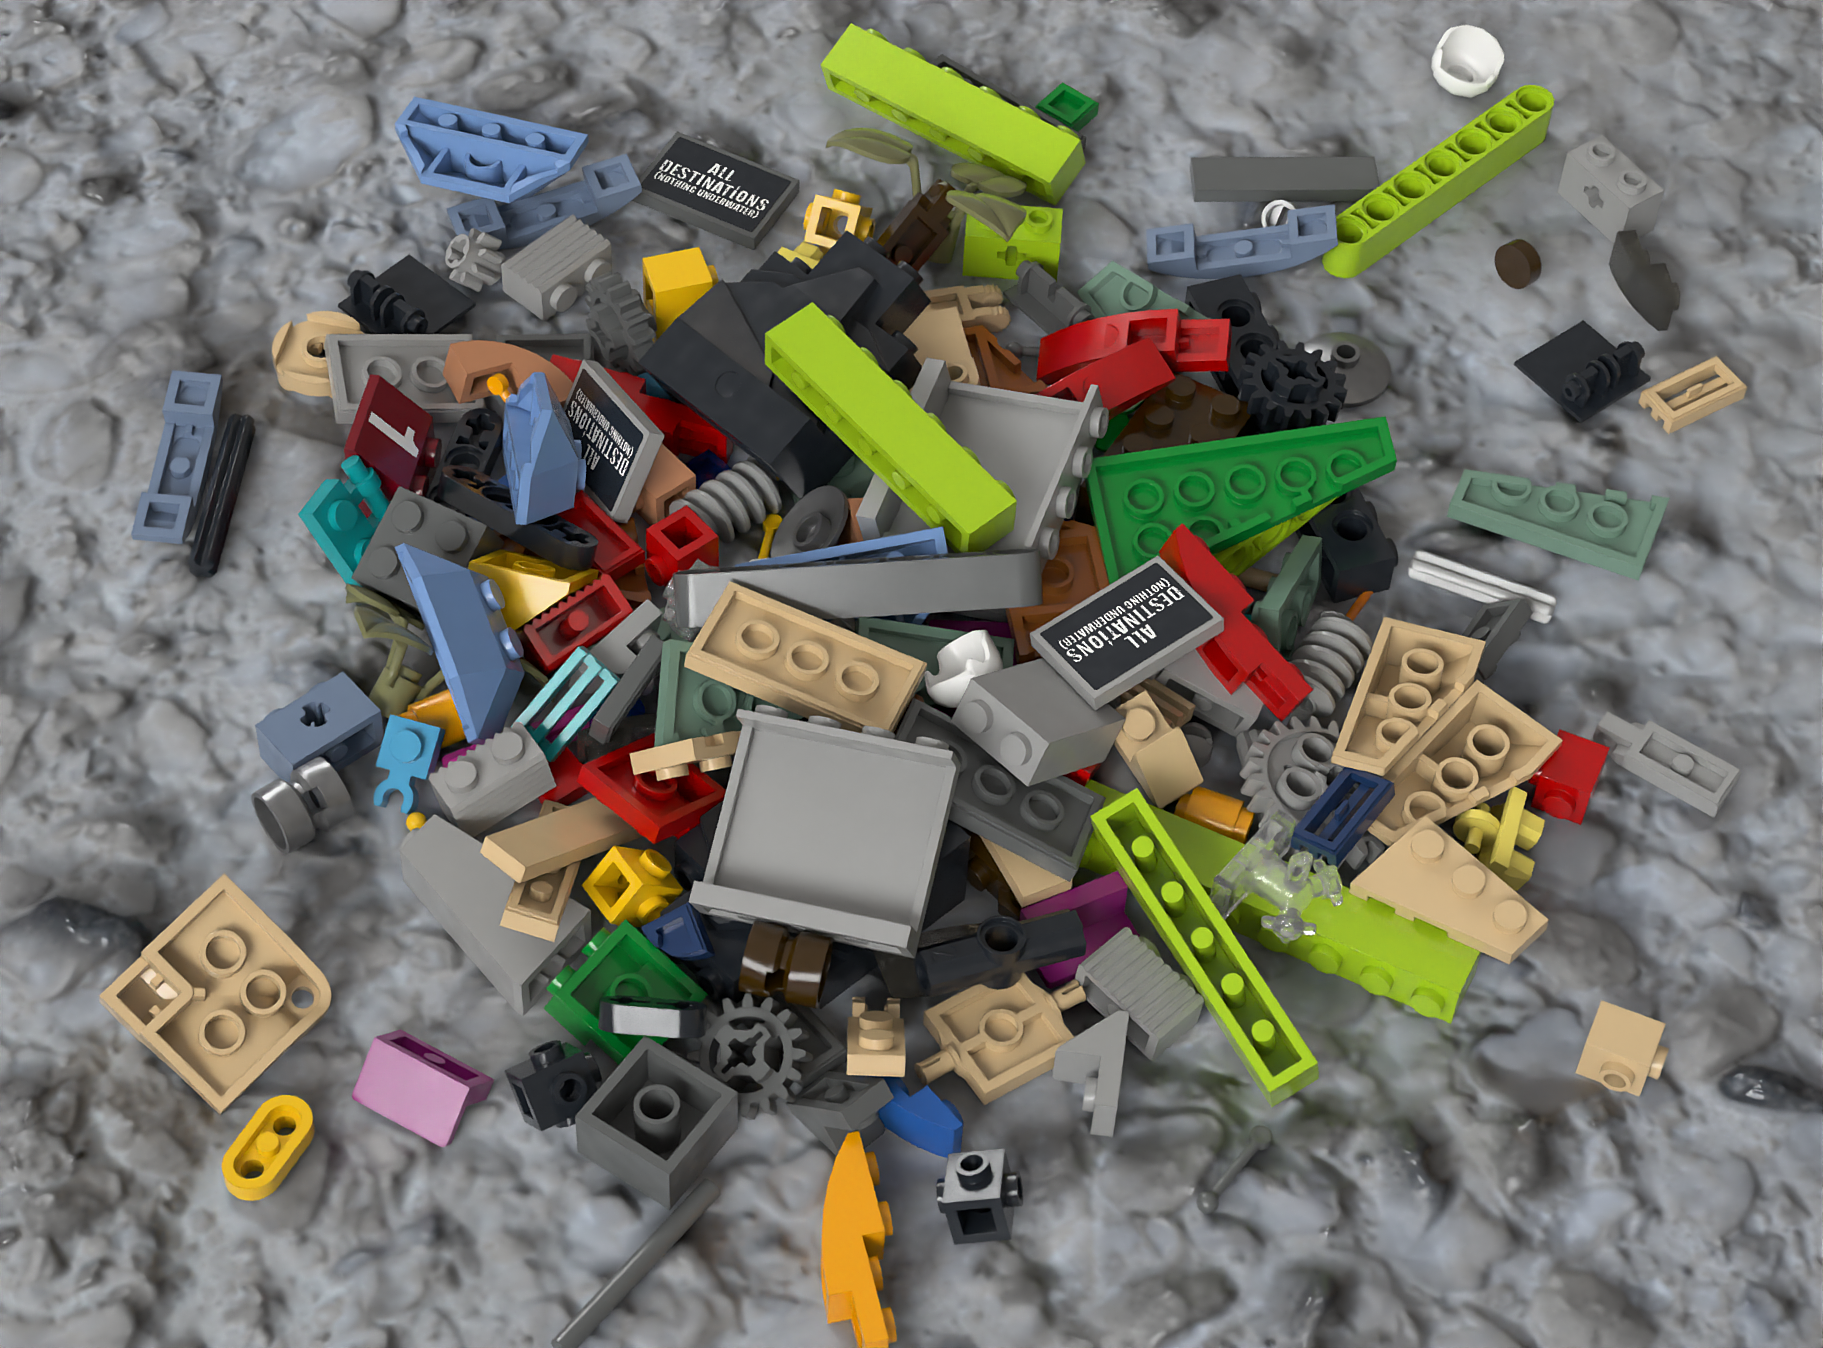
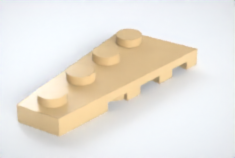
(672, 759)

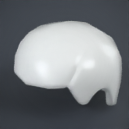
(1467, 61)
(958, 663)

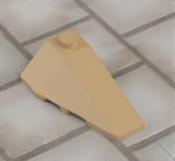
(1403, 691)
(1464, 760)

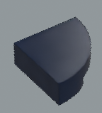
(680, 934)

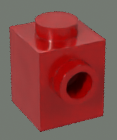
(677, 544)
(1569, 778)

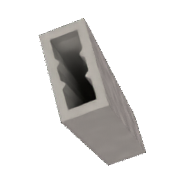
(469, 900)

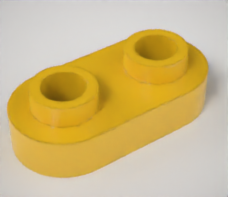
(264, 1150)

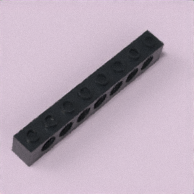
(1353, 545)

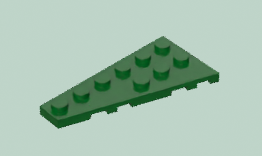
(1228, 486)

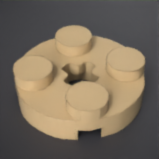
(296, 344)

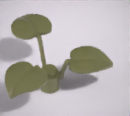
(987, 207)
(399, 683)

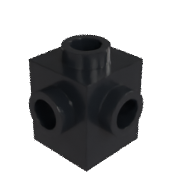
(554, 1084)
(979, 1196)

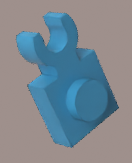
(409, 752)

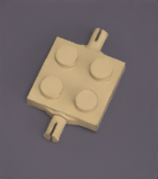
(998, 1035)

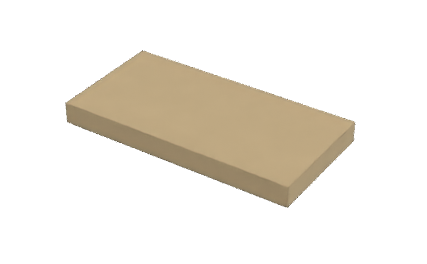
(803, 662)

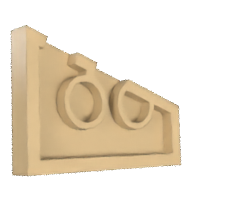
(1446, 886)

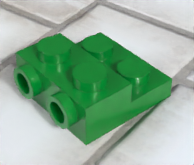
(615, 965)

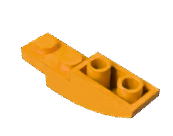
(853, 1245)

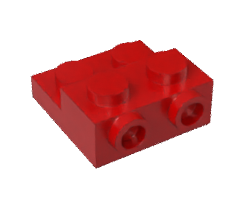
(650, 805)

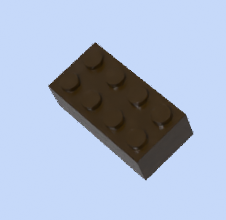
(1177, 416)

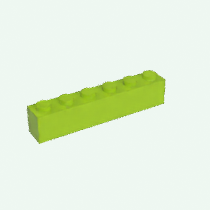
(953, 112)
(890, 430)
(1205, 948)

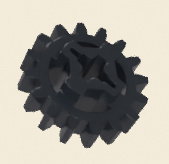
(1291, 386)

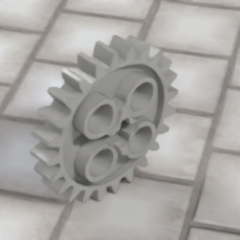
(1291, 771)

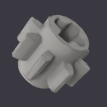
(475, 259)

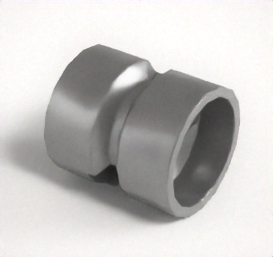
(287, 815)

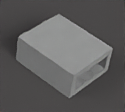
(1035, 722)

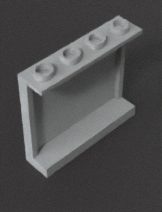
(1021, 438)
(830, 830)

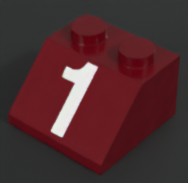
(393, 439)

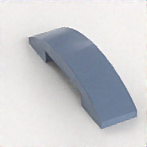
(603, 191)
(1244, 252)
(182, 458)

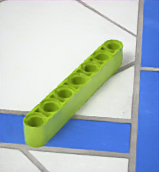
(1439, 180)

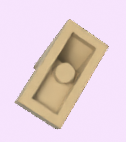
(1156, 752)

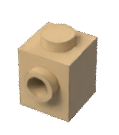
(1622, 1049)

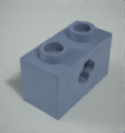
(326, 722)

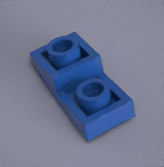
(922, 1118)

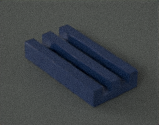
(1350, 818)

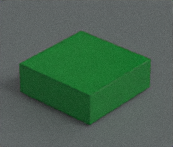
(1069, 107)

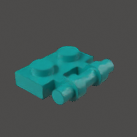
(338, 521)

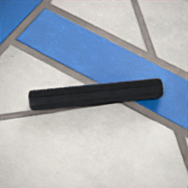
(222, 496)

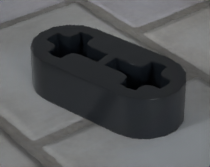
(652, 1016)

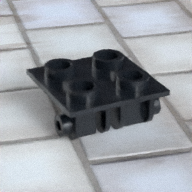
(404, 300)
(1585, 370)

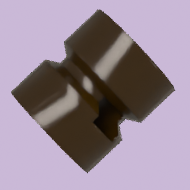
(786, 964)

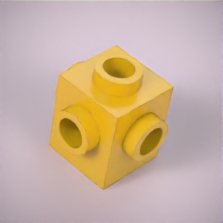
(826, 211)
(632, 885)

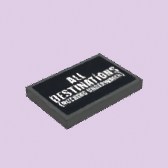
(716, 190)

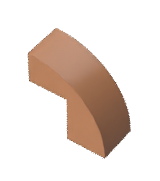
(475, 361)

